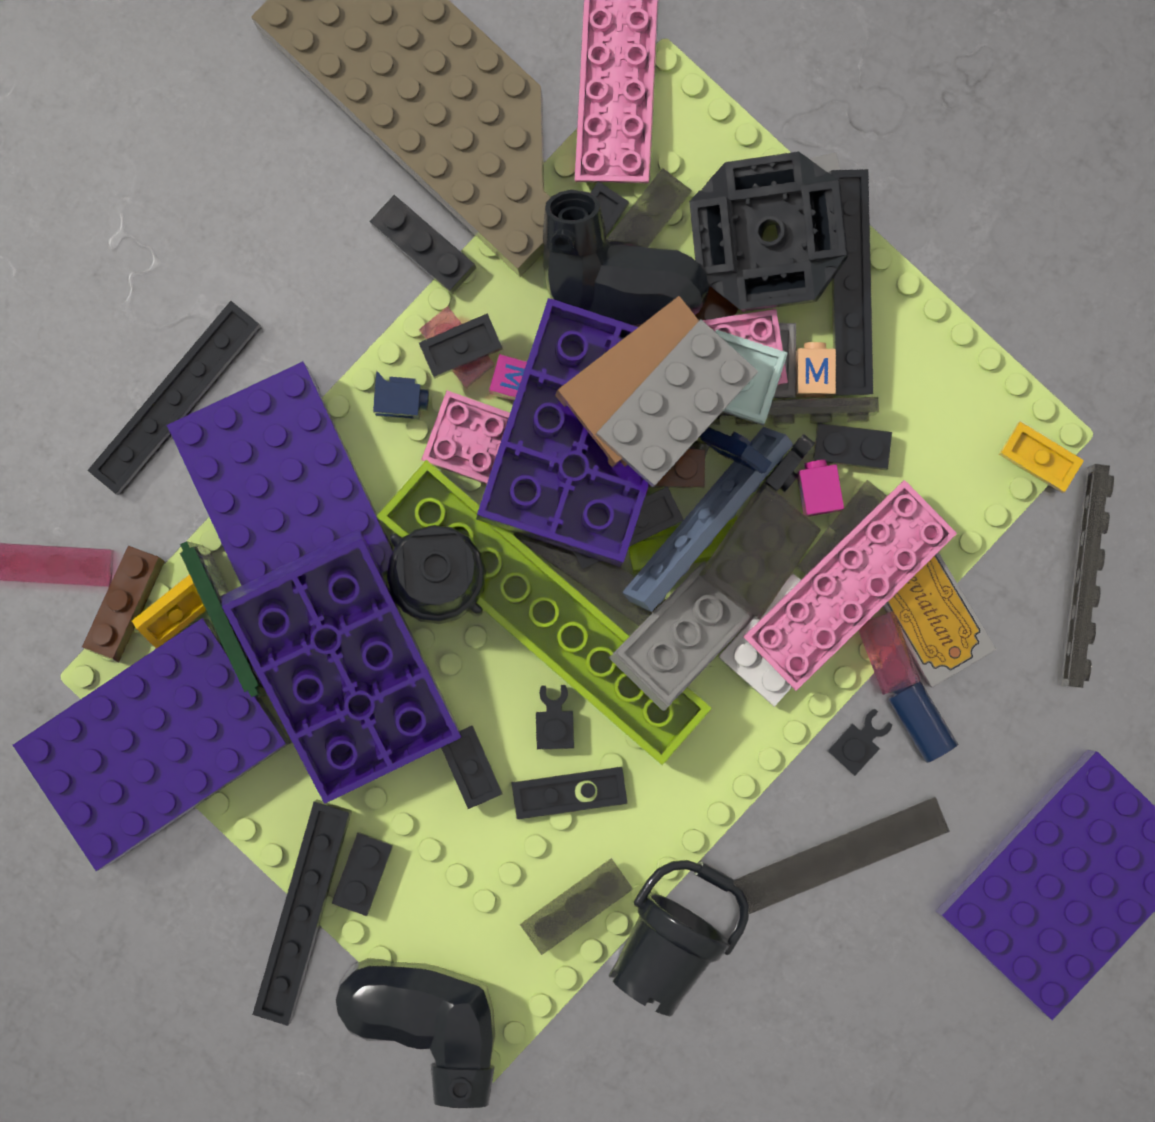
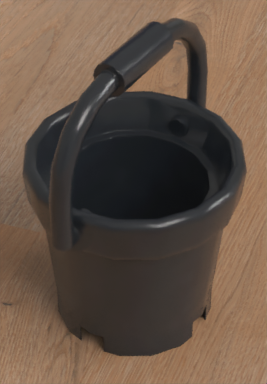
(436, 574)
(672, 944)

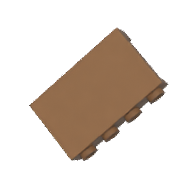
(616, 374)

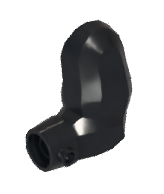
(612, 276)
(426, 1010)

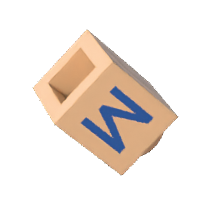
(815, 371)

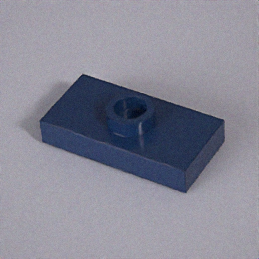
(736, 449)

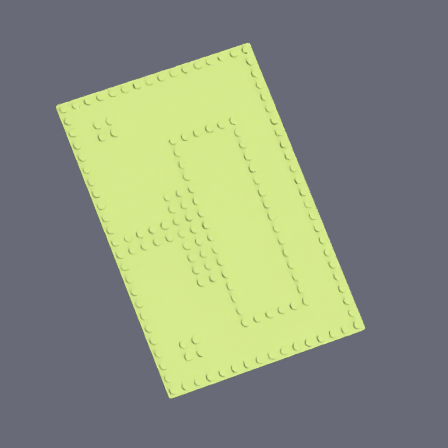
(474, 874)

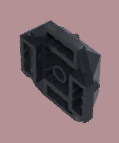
(742, 203)

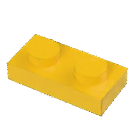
(1041, 457)
(170, 613)

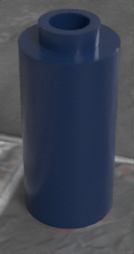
(923, 721)

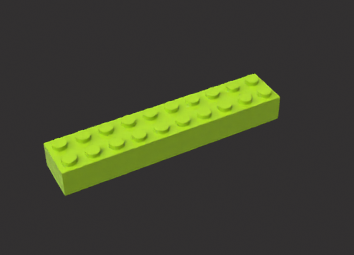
(547, 615)

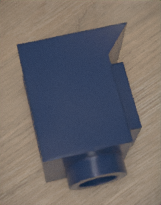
(399, 397)

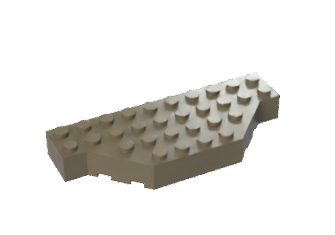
(433, 100)

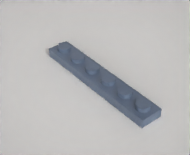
(703, 523)

